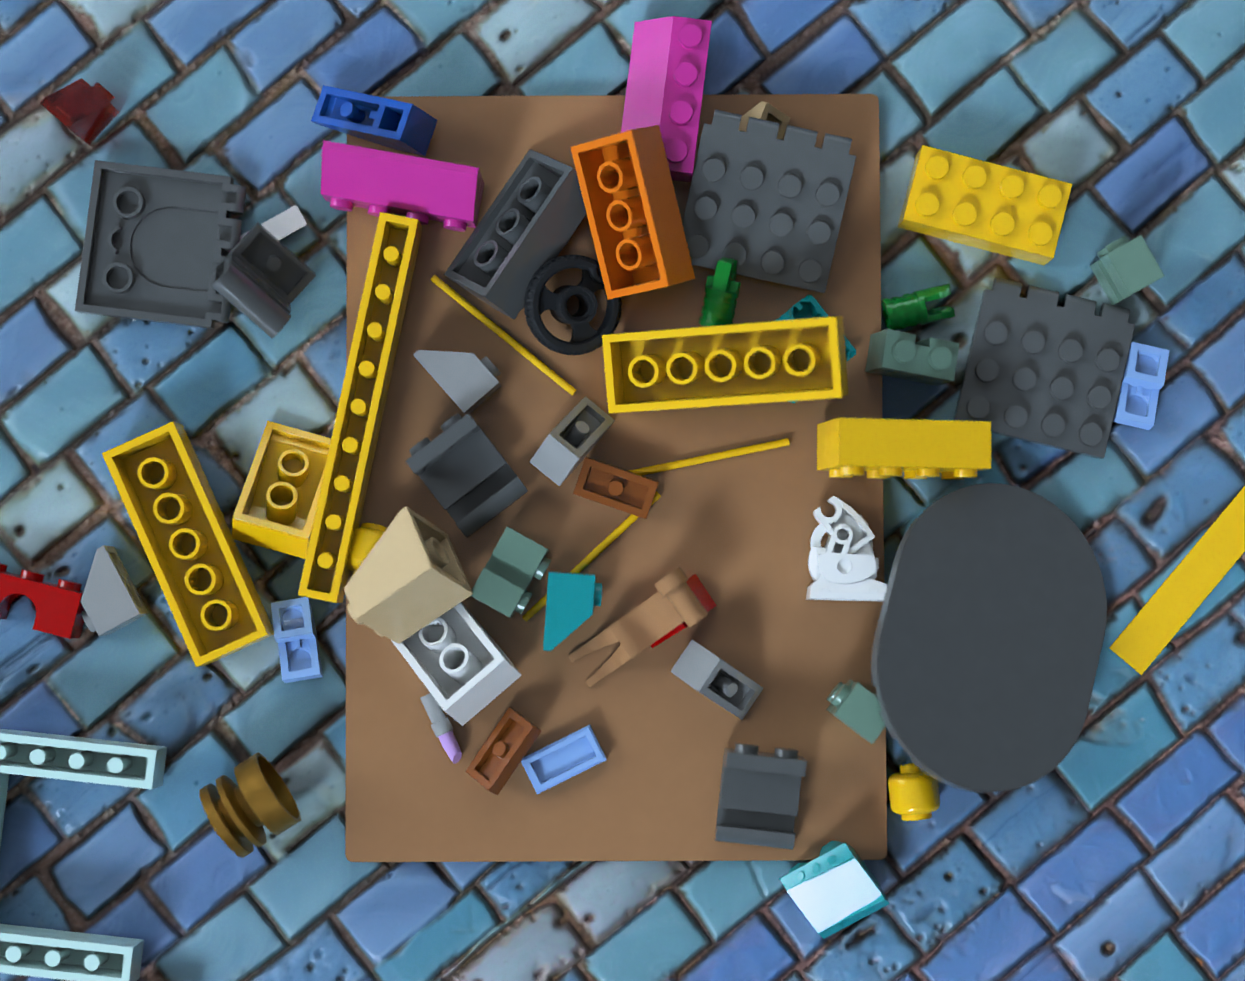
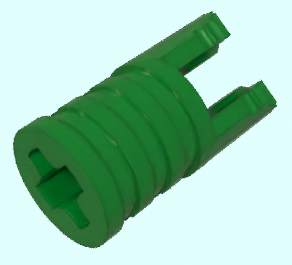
(911, 308)

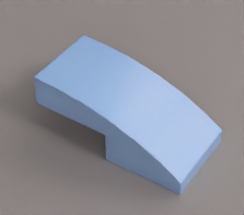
(1141, 385)
(296, 639)

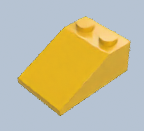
(282, 490)

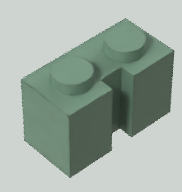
(1125, 268)
(899, 356)
(510, 573)
(857, 709)

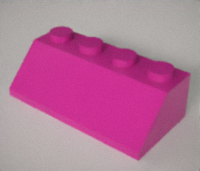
(668, 85)
(401, 185)

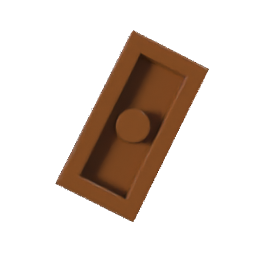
(616, 487)
(503, 751)

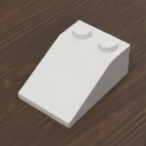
(459, 663)

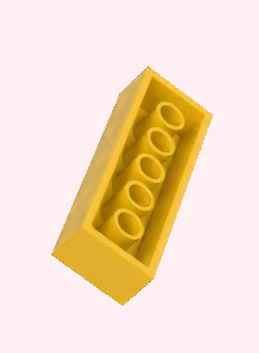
(726, 364)
(188, 543)

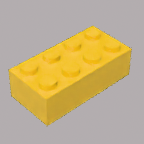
(984, 205)
(903, 445)

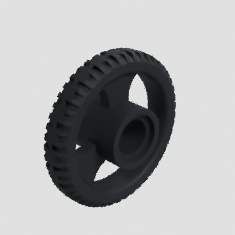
(540, 298)

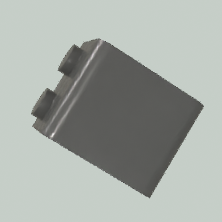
(262, 279)
(466, 473)
(759, 796)

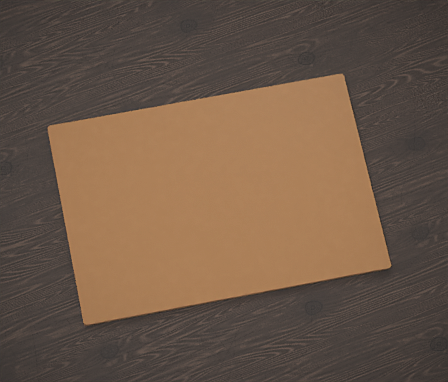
(727, 520)

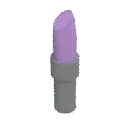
(442, 727)

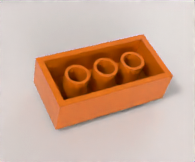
(633, 212)

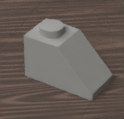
(461, 376)
(571, 441)
(110, 595)
(716, 679)

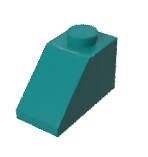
(568, 604)

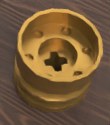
(242, 810)

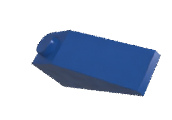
(375, 119)

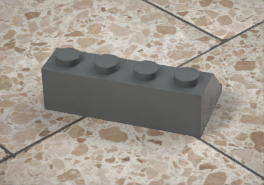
(520, 233)

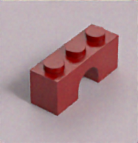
(56, 605)

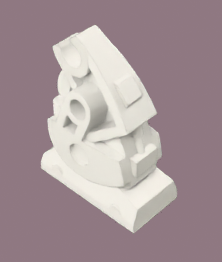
(847, 562)

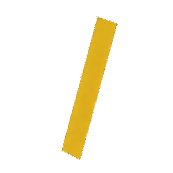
(1184, 588)

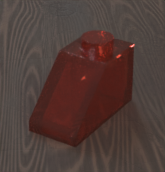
(82, 108)

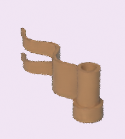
(645, 623)

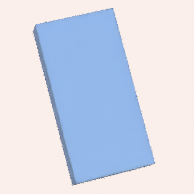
(563, 759)

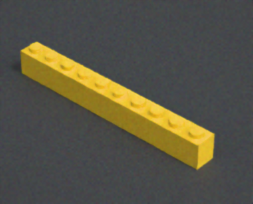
(361, 407)

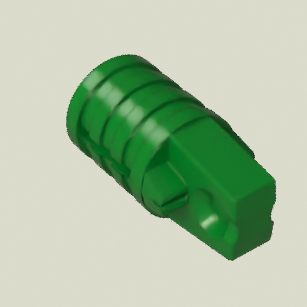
(720, 294)

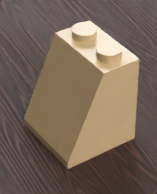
(406, 579)

